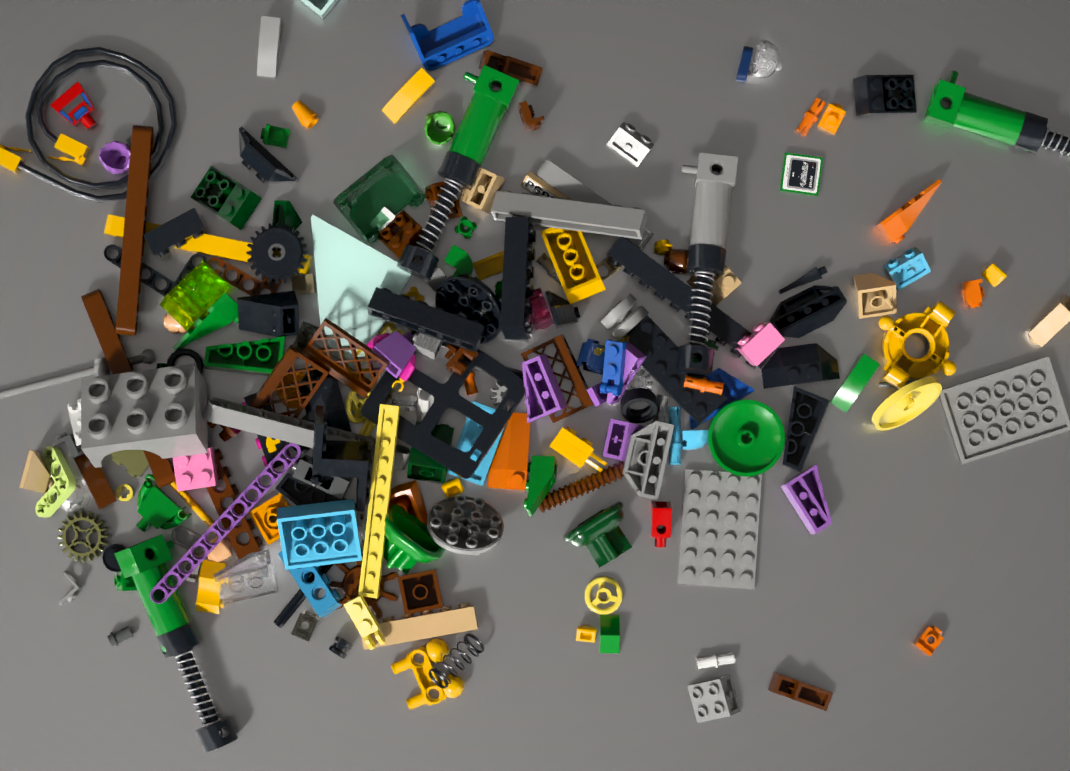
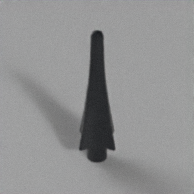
(812, 275)

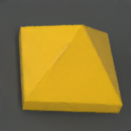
(452, 487)
(586, 633)

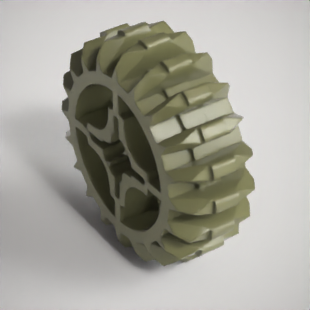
(88, 543)

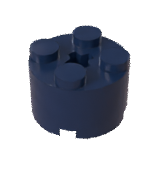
(588, 359)

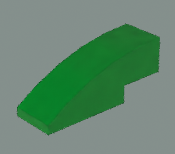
(854, 382)

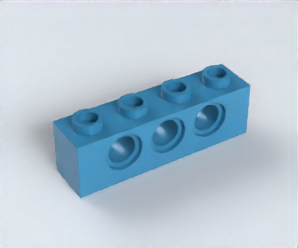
(324, 605)

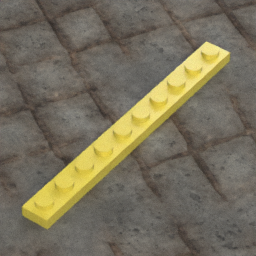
(379, 500)

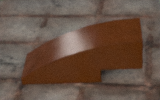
(513, 67)
(95, 482)
(800, 691)

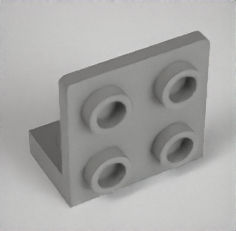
(714, 699)

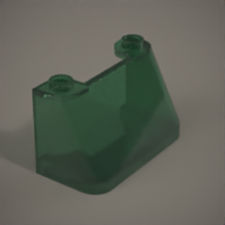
(380, 187)

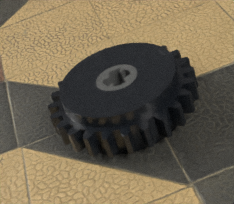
(263, 253)

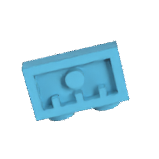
(907, 267)

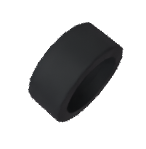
(181, 352)
(640, 415)

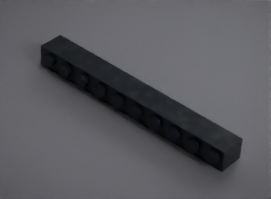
(675, 291)

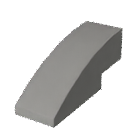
(268, 46)

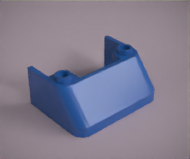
(453, 38)

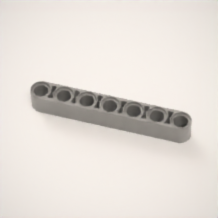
(577, 191)

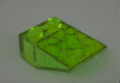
(194, 295)

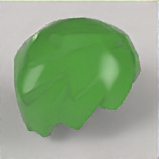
(439, 127)

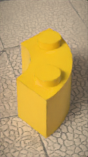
(208, 596)

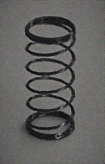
(441, 674)

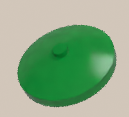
(746, 438)

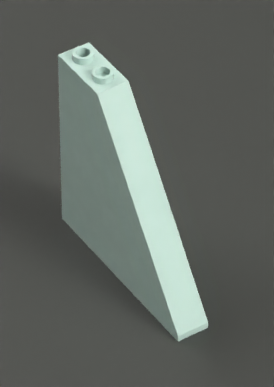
(346, 281)

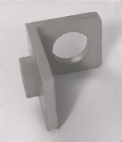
(73, 594)

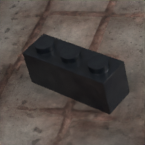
(175, 233)

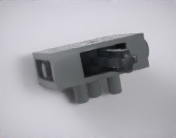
(333, 485)

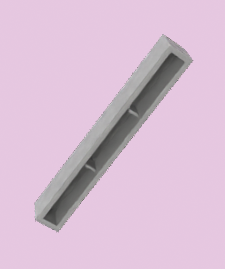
(571, 214)

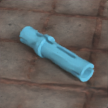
(675, 445)

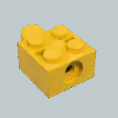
(575, 449)

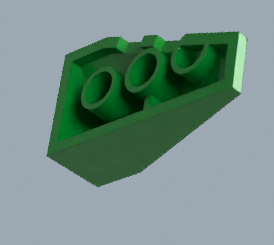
(221, 314)

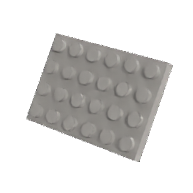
(1005, 410)
(719, 529)

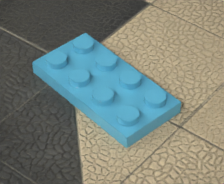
(468, 437)

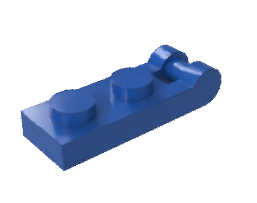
(613, 367)

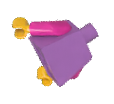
(398, 351)

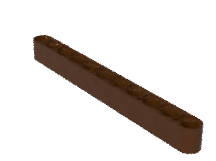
(134, 230)
(119, 363)

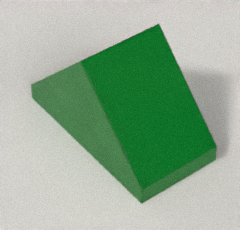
(609, 633)

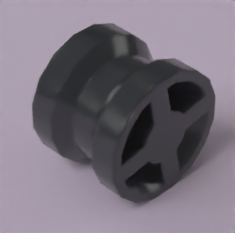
(340, 647)

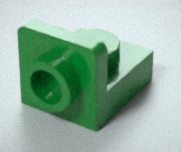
(275, 136)
(124, 584)

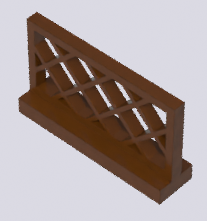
(338, 366)
(574, 373)
(276, 377)

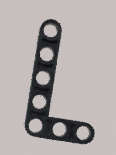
(155, 276)

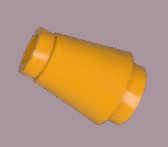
(306, 116)

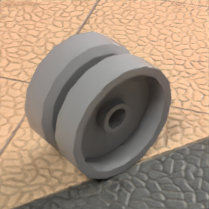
(624, 316)

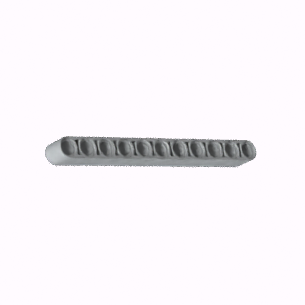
(285, 427)

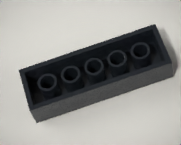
(517, 276)
(661, 365)

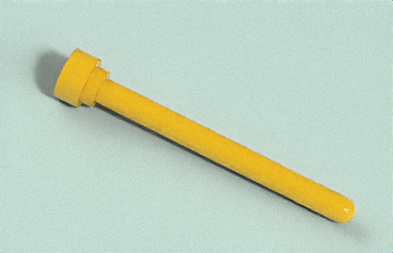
(193, 504)

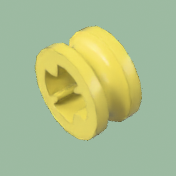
(129, 496)

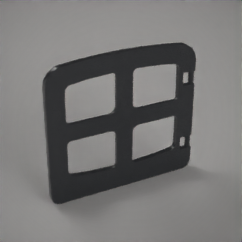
(447, 397)

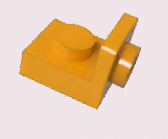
(832, 118)

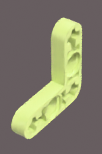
(64, 482)

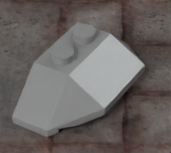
(647, 458)

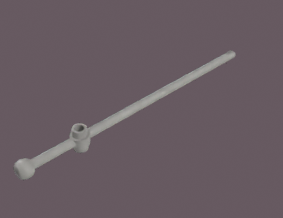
(101, 368)

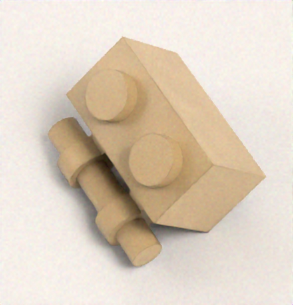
(483, 191)

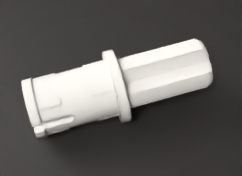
(716, 660)

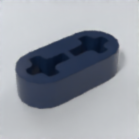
(744, 64)

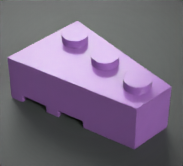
(541, 388)
(808, 499)

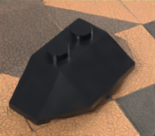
(262, 161)
(808, 310)
(799, 366)
(328, 396)

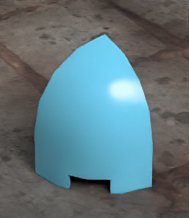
(694, 439)

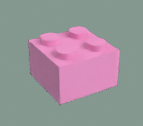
(759, 343)
(196, 471)

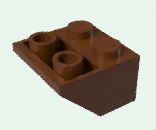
(400, 232)

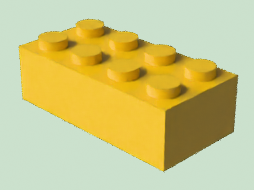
(573, 263)

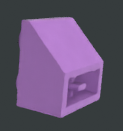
(618, 438)

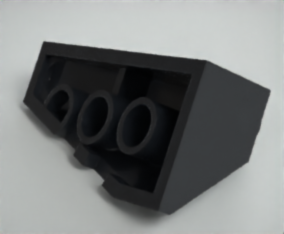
(561, 310)

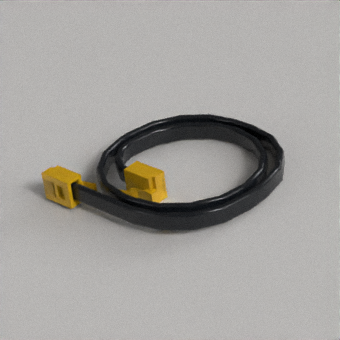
(76, 149)

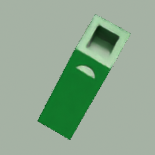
(542, 478)

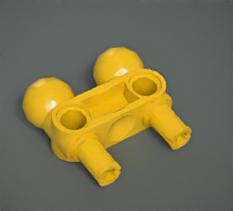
(432, 652)

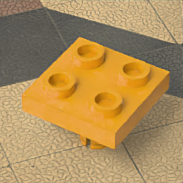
(266, 517)

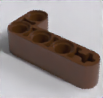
(242, 277)

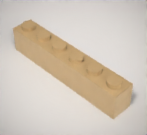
(426, 625)

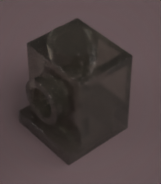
(299, 631)

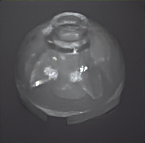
(765, 60)

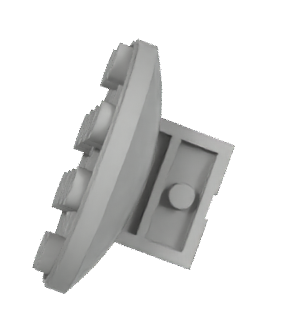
(465, 525)

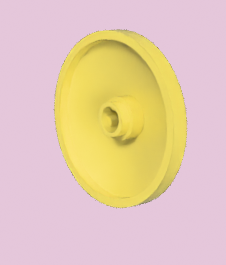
(906, 403)

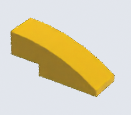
(408, 95)

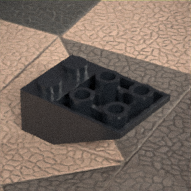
(884, 95)
(269, 314)

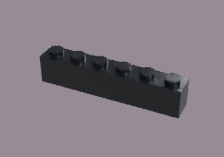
(426, 319)

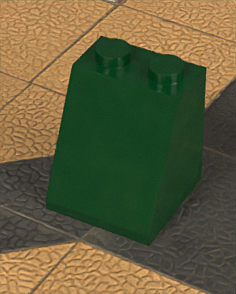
(424, 468)

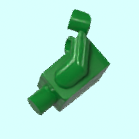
(158, 508)

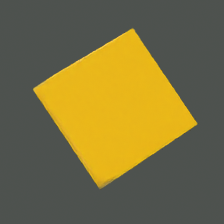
(993, 274)

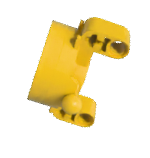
(931, 324)

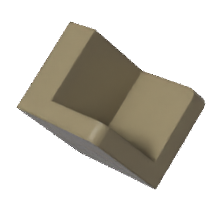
(304, 284)

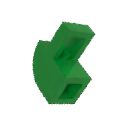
(459, 260)

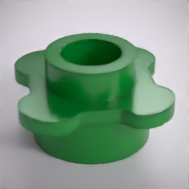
(465, 222)

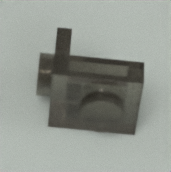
(306, 333)

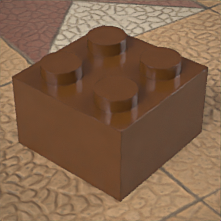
(420, 591)

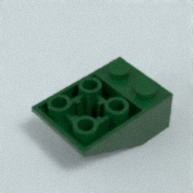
(226, 197)

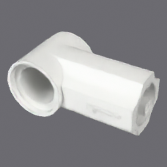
(423, 405)

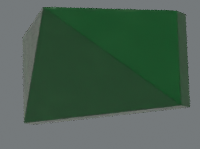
(285, 213)

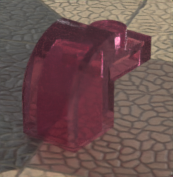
(541, 315)

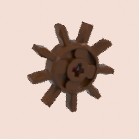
(351, 583)

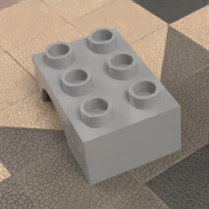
(144, 411)

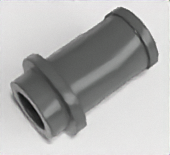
(120, 636)

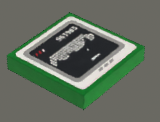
(801, 174)

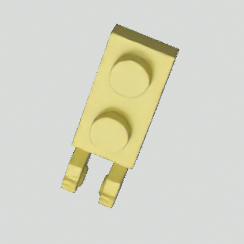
(364, 621)

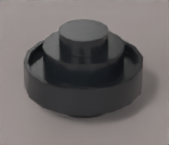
(109, 558)

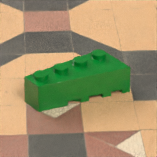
(246, 357)

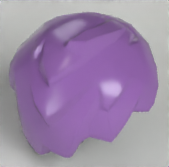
(115, 157)

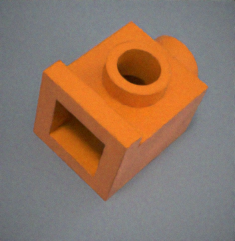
(972, 293)
(922, 643)

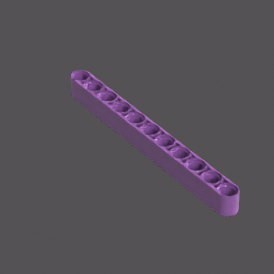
(232, 516)

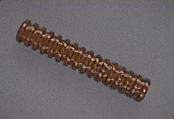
(582, 486)

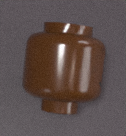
(676, 261)

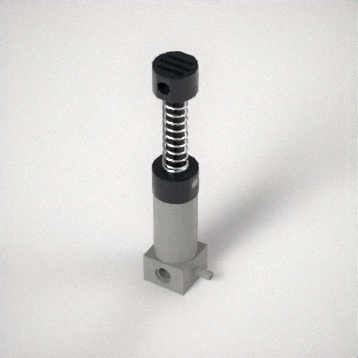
(706, 251)

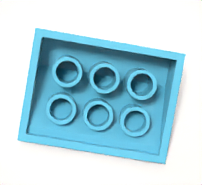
(319, 534)

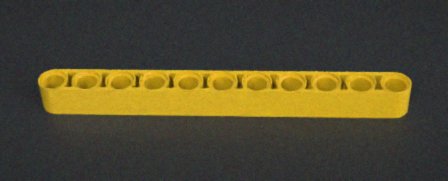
(205, 244)

